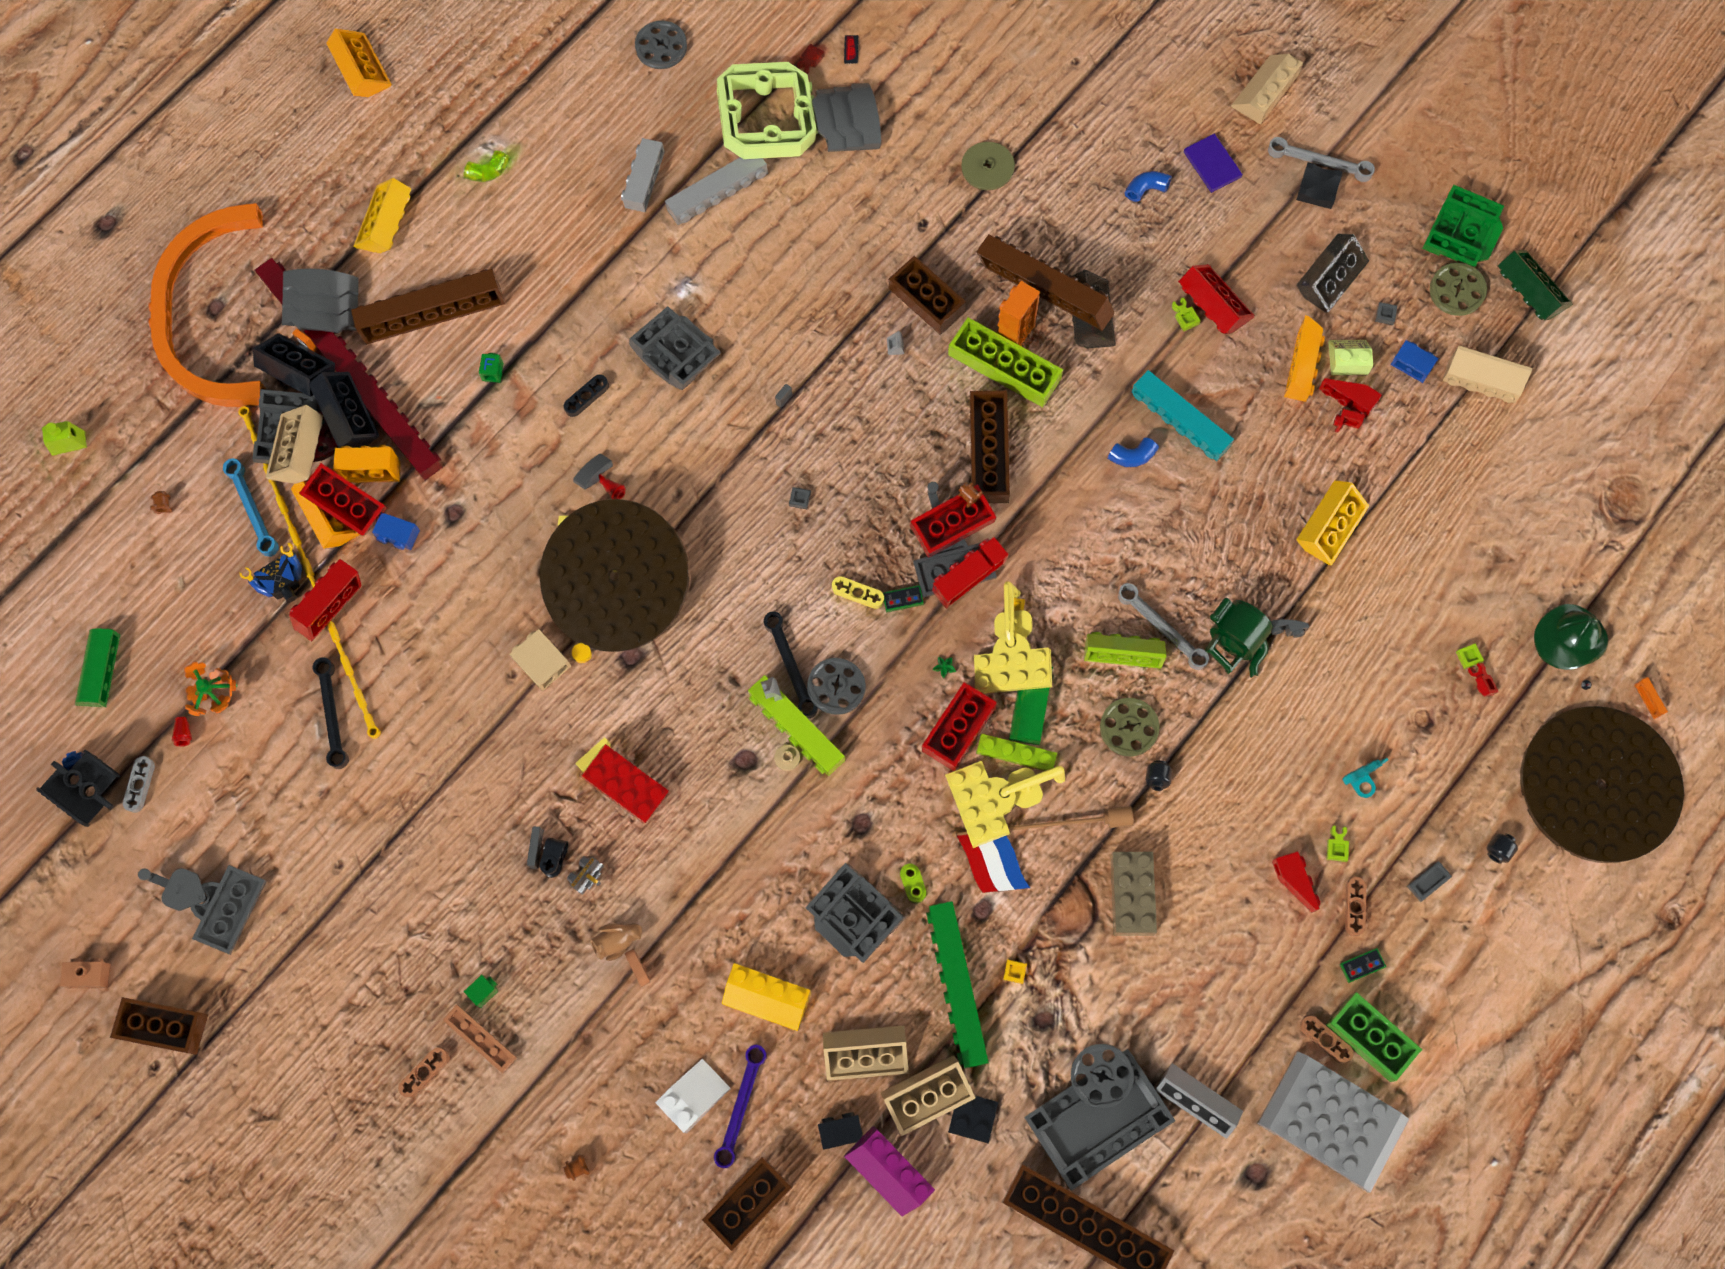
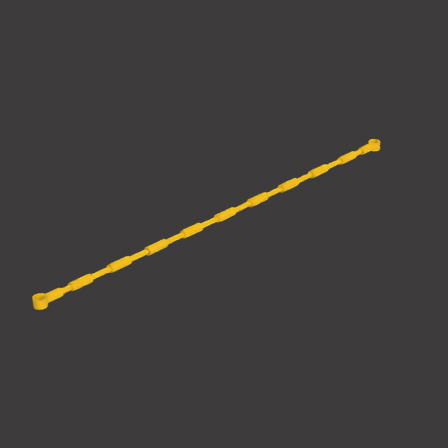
(310, 574)

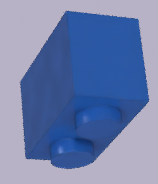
(1414, 361)
(395, 531)

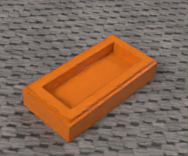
(305, 341)
(1651, 698)

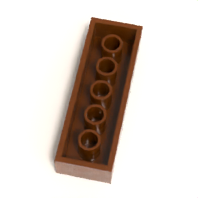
(990, 444)

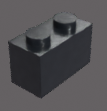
(840, 1131)

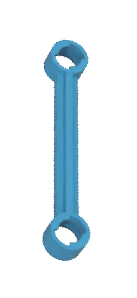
(250, 507)

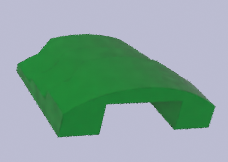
(1465, 227)

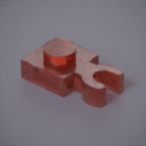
(810, 57)

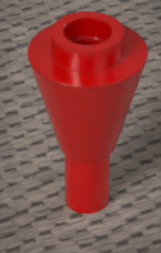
(614, 489)

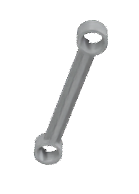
(1321, 159)
(1167, 630)

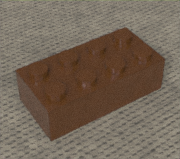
(927, 295)
(159, 1026)
(747, 1203)

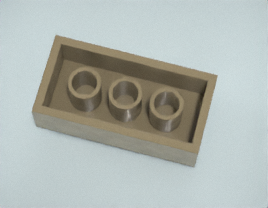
(1133, 894)

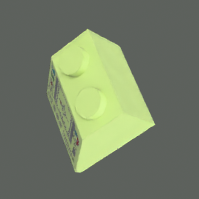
(1350, 357)

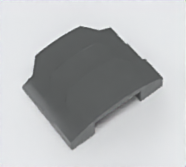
(848, 118)
(319, 299)
(674, 348)
(271, 407)
(853, 914)

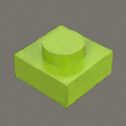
(1469, 656)

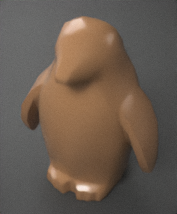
(615, 940)

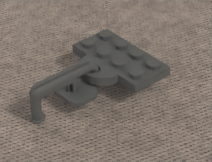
(929, 568)
(223, 907)

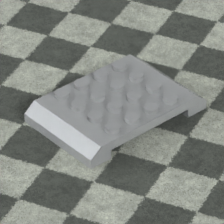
(1333, 1121)

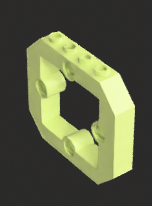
(772, 141)

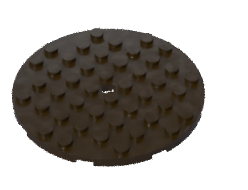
(649, 584)
(1596, 823)

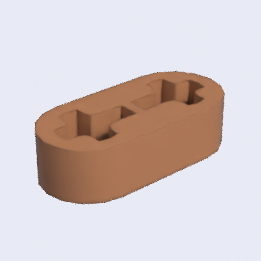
(637, 967)

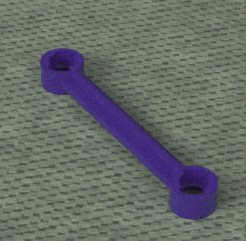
(740, 1106)

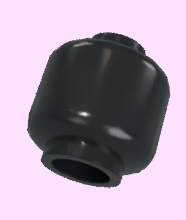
(1158, 775)
(1502, 848)

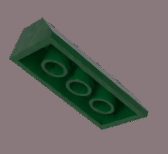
(1534, 285)

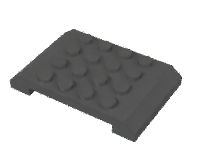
(1089, 1138)

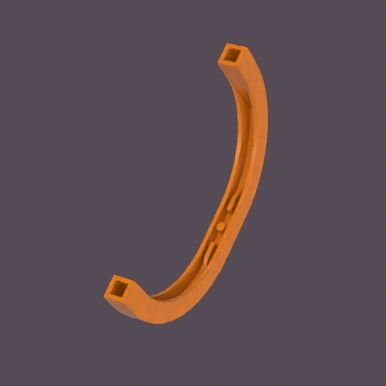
(164, 277)

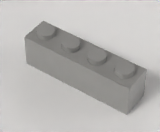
(643, 175)
(1199, 1101)

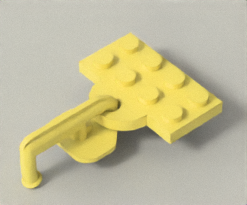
(1017, 665)
(981, 802)

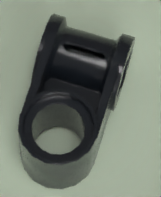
(553, 853)

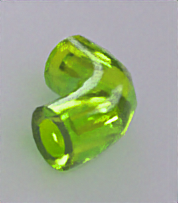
(489, 170)

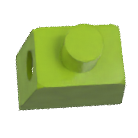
(63, 437)

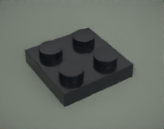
(974, 1119)

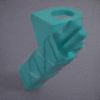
(1362, 775)

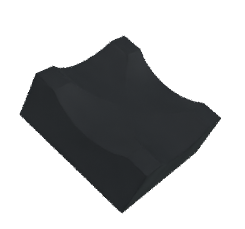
(1319, 186)

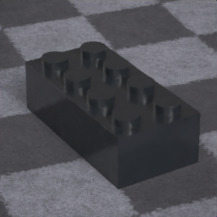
(290, 362)
(343, 409)

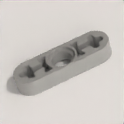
(129, 797)

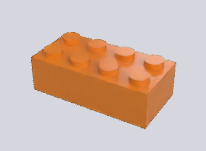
(1018, 313)

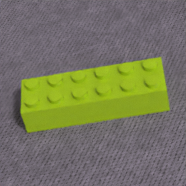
(1005, 362)

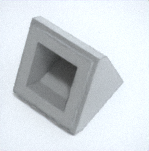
(895, 344)

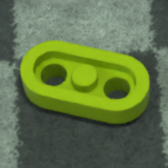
(912, 883)

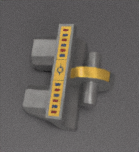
(587, 876)

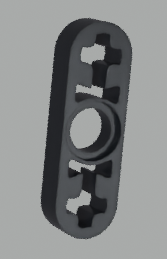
(586, 388)

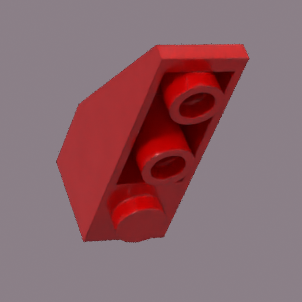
(1351, 395)
(1293, 876)

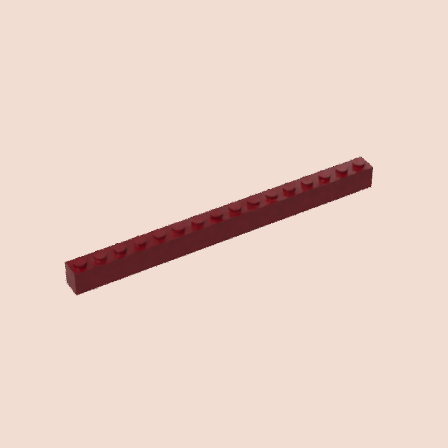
(374, 398)

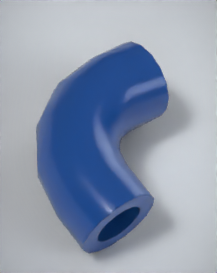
(1146, 181)
(1133, 457)

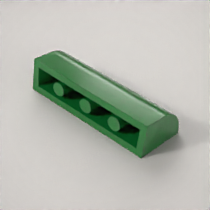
(97, 668)
(1029, 715)

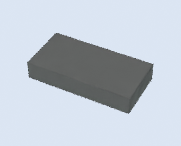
(535, 847)
(1429, 881)

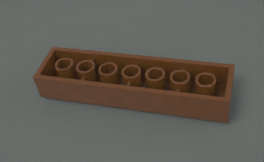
(1053, 285)
(428, 306)
(1084, 1223)

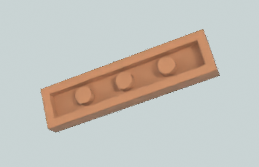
(479, 1038)

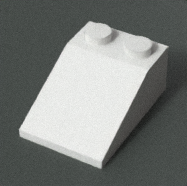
(693, 1096)

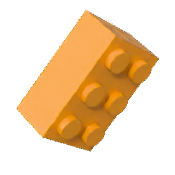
(367, 464)

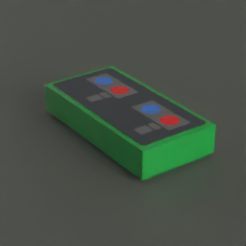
(903, 598)
(1362, 965)

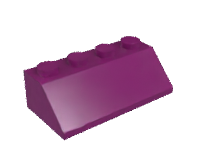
(889, 1172)

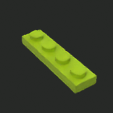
(1016, 753)

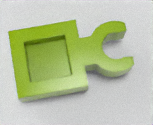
(1186, 316)
(1337, 848)

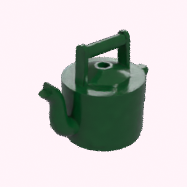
(1241, 632)

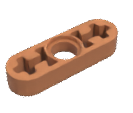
(1362, 901)
(1335, 1038)
(415, 1072)

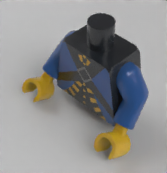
(278, 577)

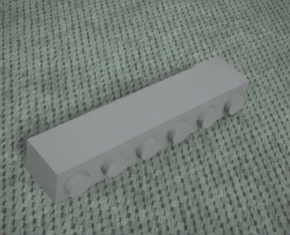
(715, 188)

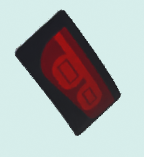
(851, 49)

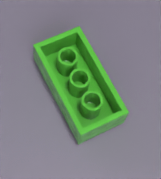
(1373, 1037)

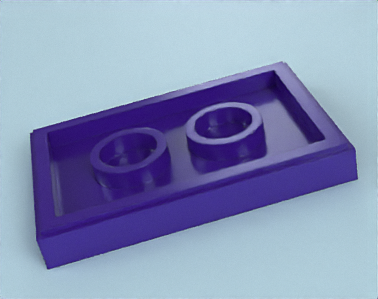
(1212, 163)

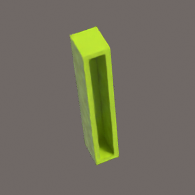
(799, 728)

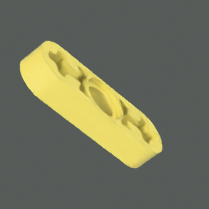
(872, 592)

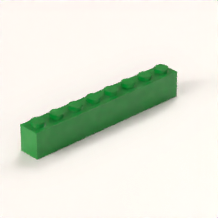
(958, 985)

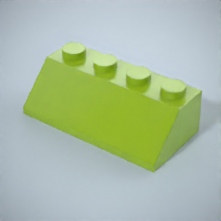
(1124, 650)

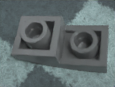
(590, 471)
(1291, 627)

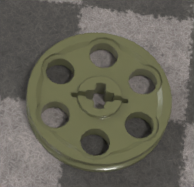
(1466, 288)
(1133, 719)

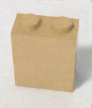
(540, 659)

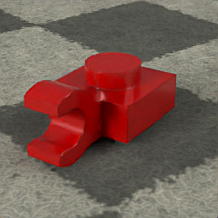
(1484, 682)

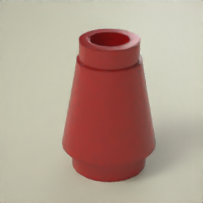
(181, 732)

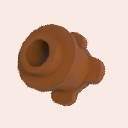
(969, 493)
(161, 502)
(576, 1168)

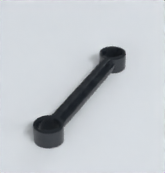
(789, 662)
(330, 713)

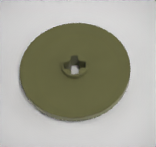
(981, 176)

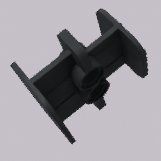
(73, 797)

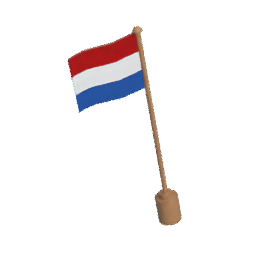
(996, 864)

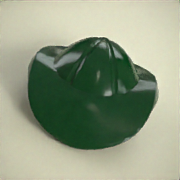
(1570, 637)

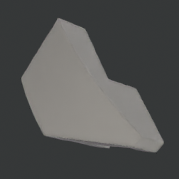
(771, 689)

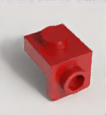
(1348, 417)

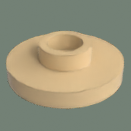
(787, 757)

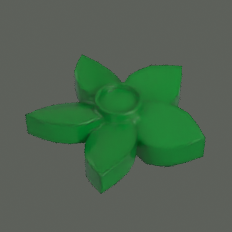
(944, 667)

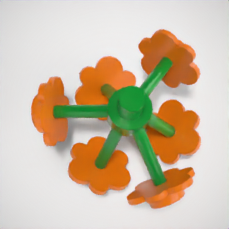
(198, 691)

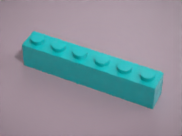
(1182, 416)

